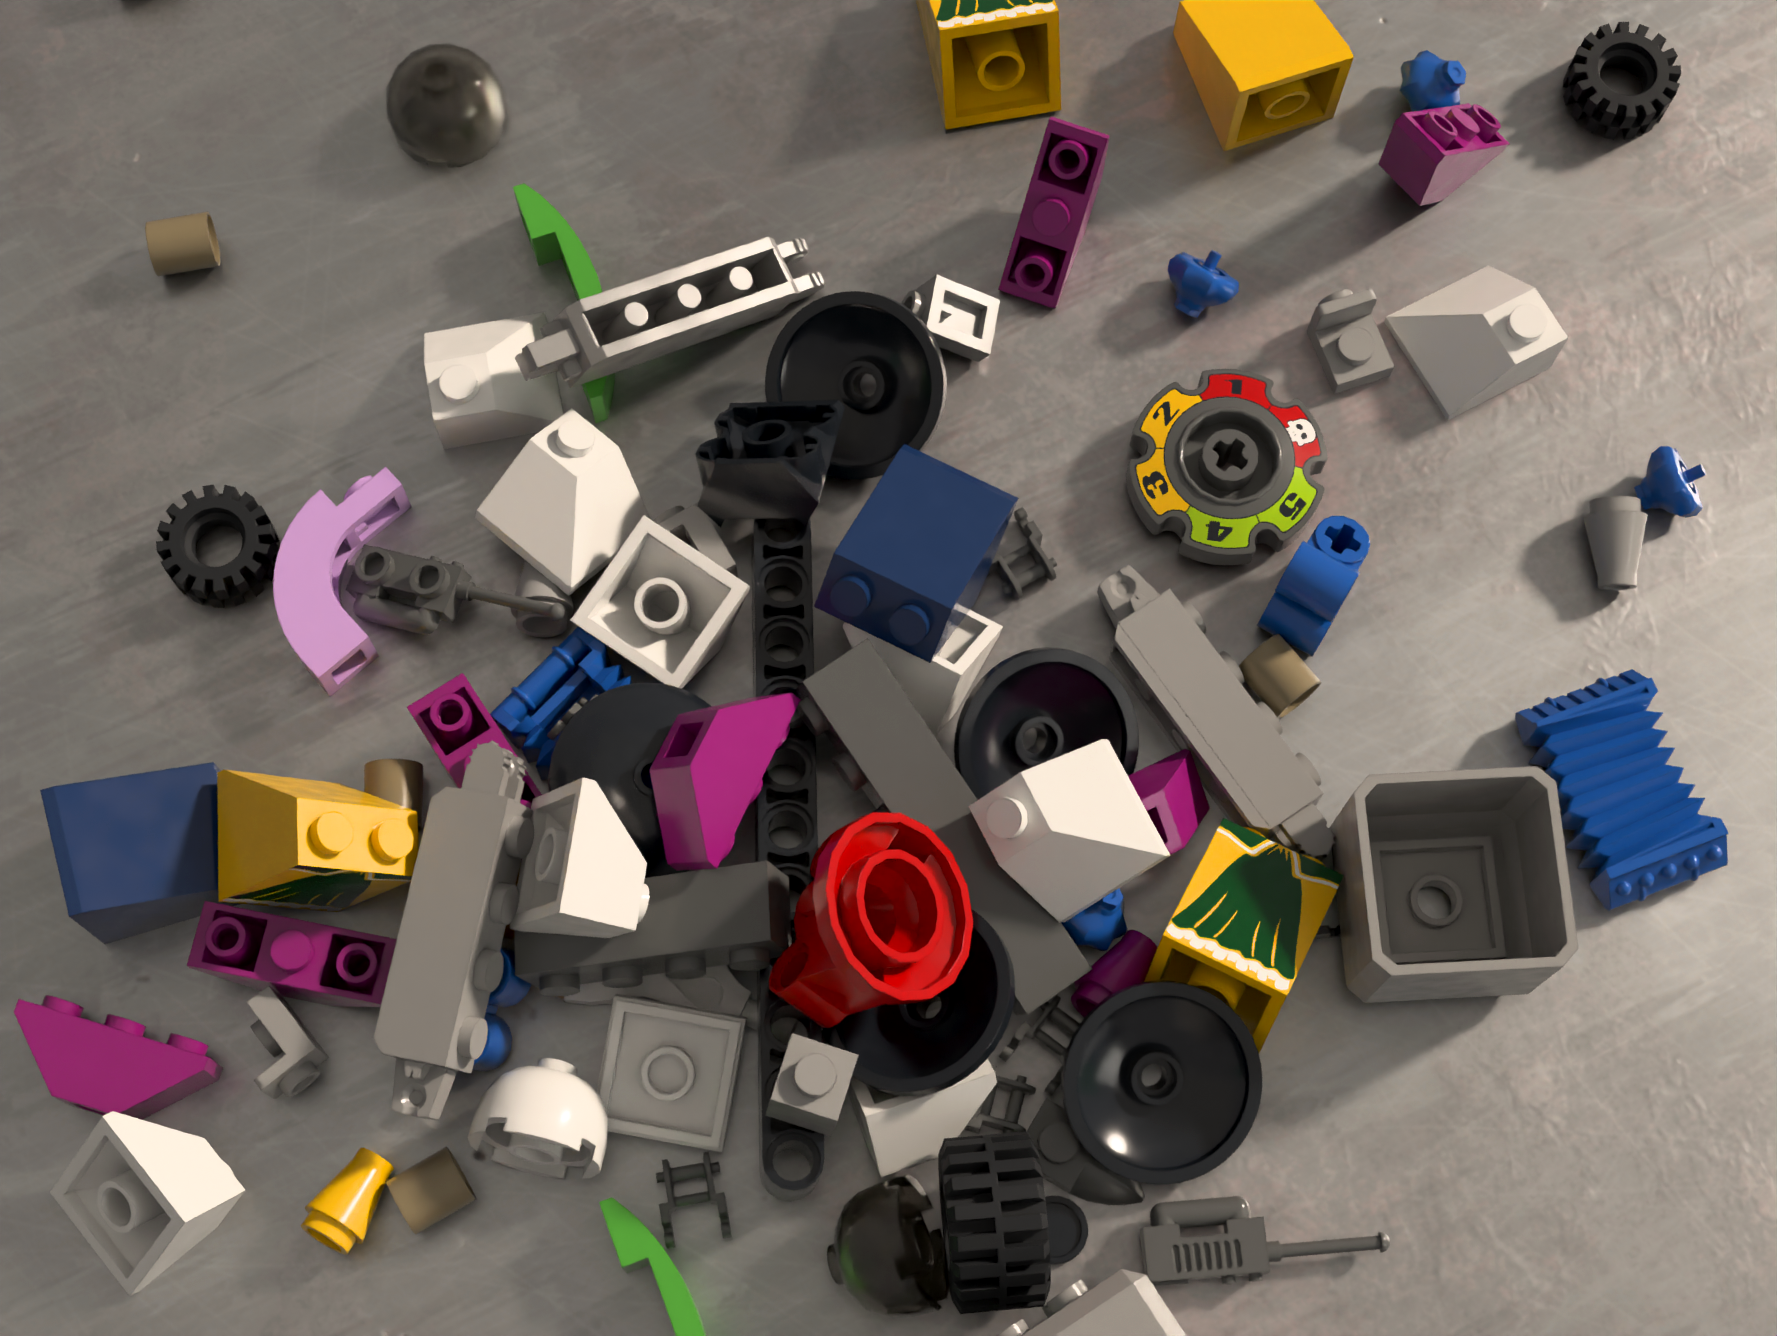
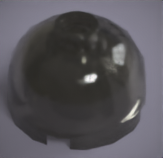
(445, 105)
(887, 1251)

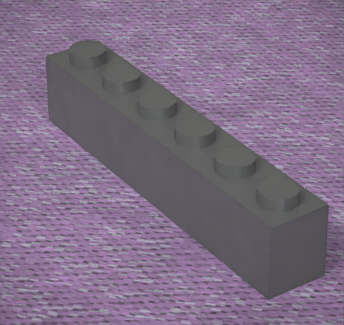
(907, 772)

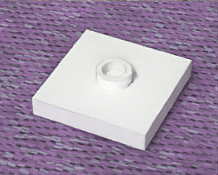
(670, 1071)

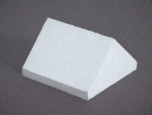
(662, 605)

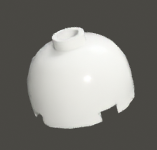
(542, 1121)

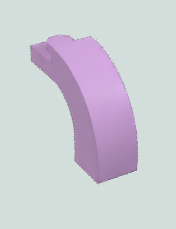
(312, 570)

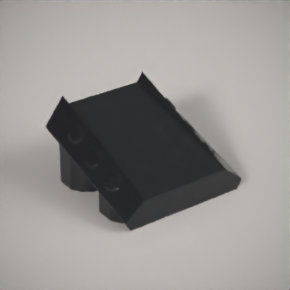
(768, 459)

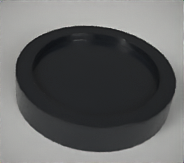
(1066, 1229)

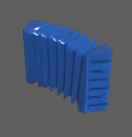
(536, 705)
(1621, 791)

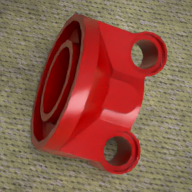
(877, 921)

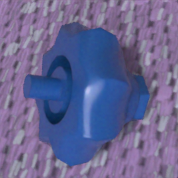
(1431, 81)
(1200, 282)
(1670, 484)
(1099, 922)

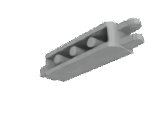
(669, 311)
(1207, 710)
(454, 930)

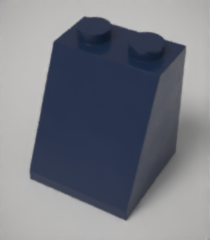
(916, 553)
(136, 848)

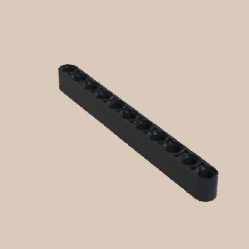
(784, 805)

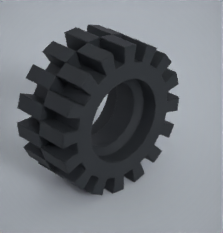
(1631, 53)
(202, 515)

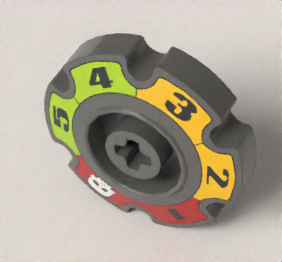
(1215, 511)

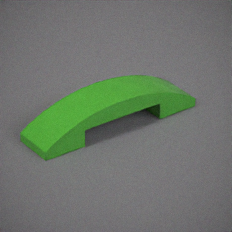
(555, 240)
(638, 1249)

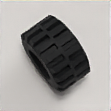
(994, 1222)

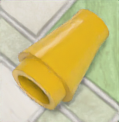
(348, 1202)

